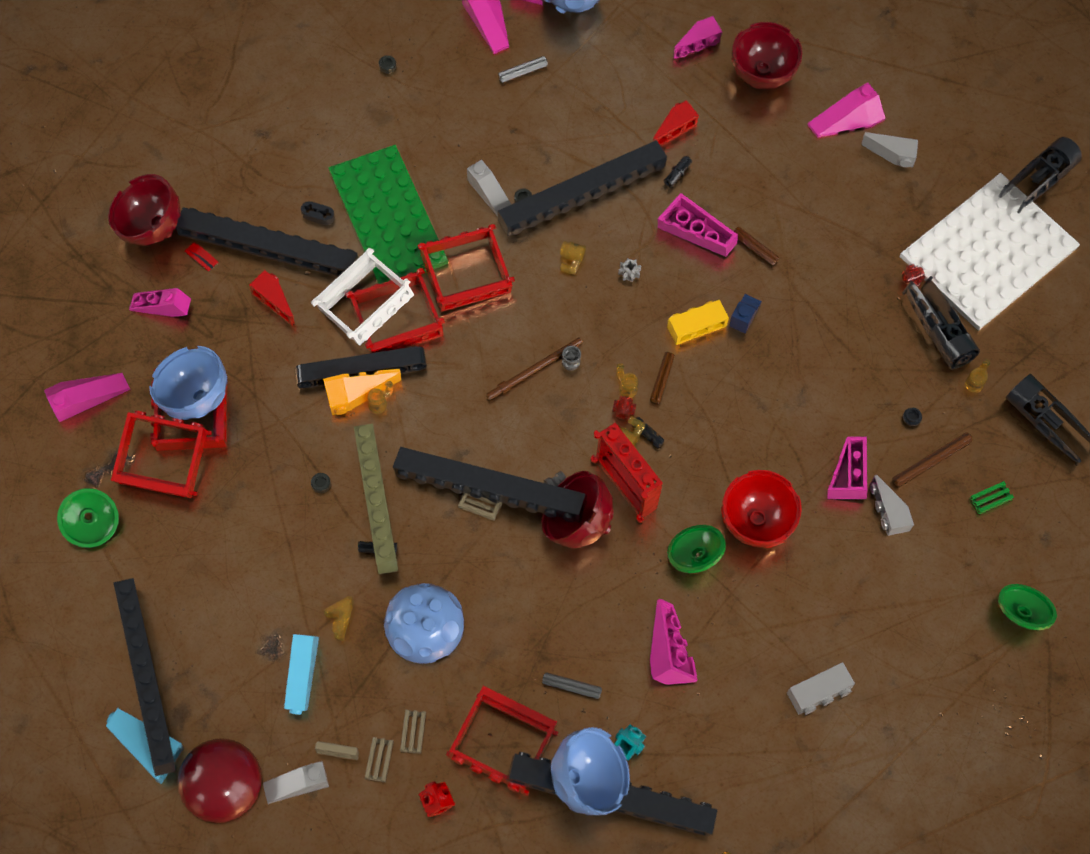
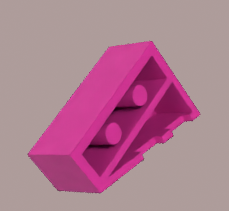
(851, 471)

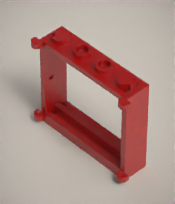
(475, 294)
(405, 339)
(218, 440)
(627, 470)
(154, 484)
(513, 709)

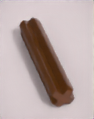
(756, 246)
(662, 377)

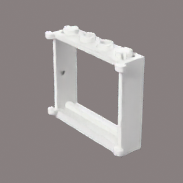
(347, 281)

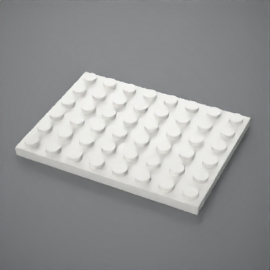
(988, 252)

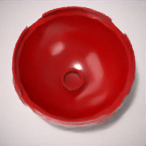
(761, 508)

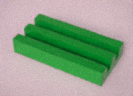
(1009, 497)

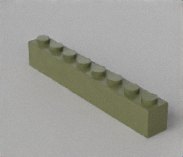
(375, 499)

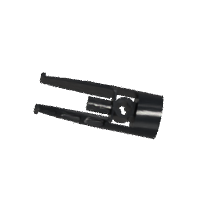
(1050, 164)
(942, 324)
(1027, 394)

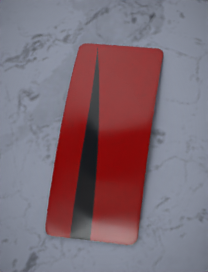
(201, 256)

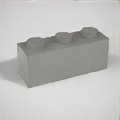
(821, 689)

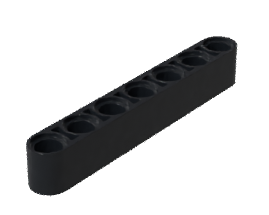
(405, 359)

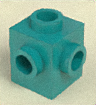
(630, 741)

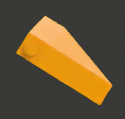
(349, 392)

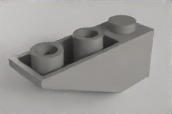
(894, 512)

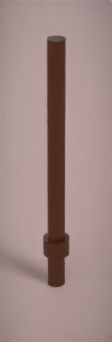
(504, 387)

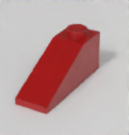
(680, 119)
(268, 290)

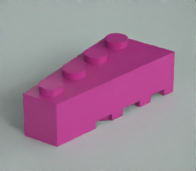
(697, 226)

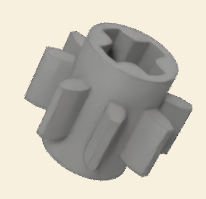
(629, 270)

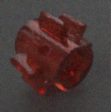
(914, 274)
(624, 407)

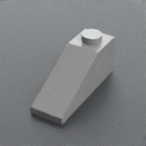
(894, 149)
(487, 186)
(296, 782)

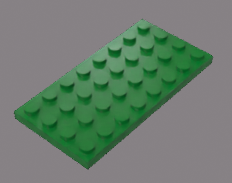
(386, 211)

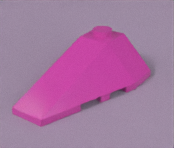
(489, 21)
(854, 111)
(79, 395)
(668, 652)

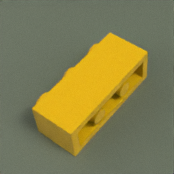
(697, 321)

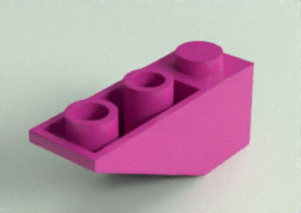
(701, 35)
(161, 302)

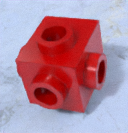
(436, 798)

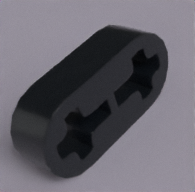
(317, 213)

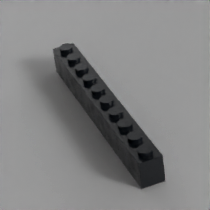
(582, 188)
(264, 242)
(490, 484)
(144, 678)
(638, 802)

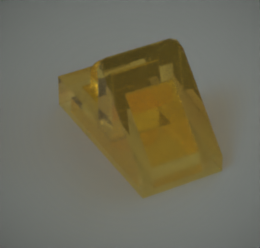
(342, 612)

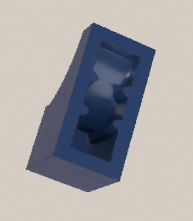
(744, 313)

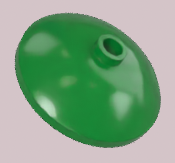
(86, 532)
(696, 548)
(1027, 607)

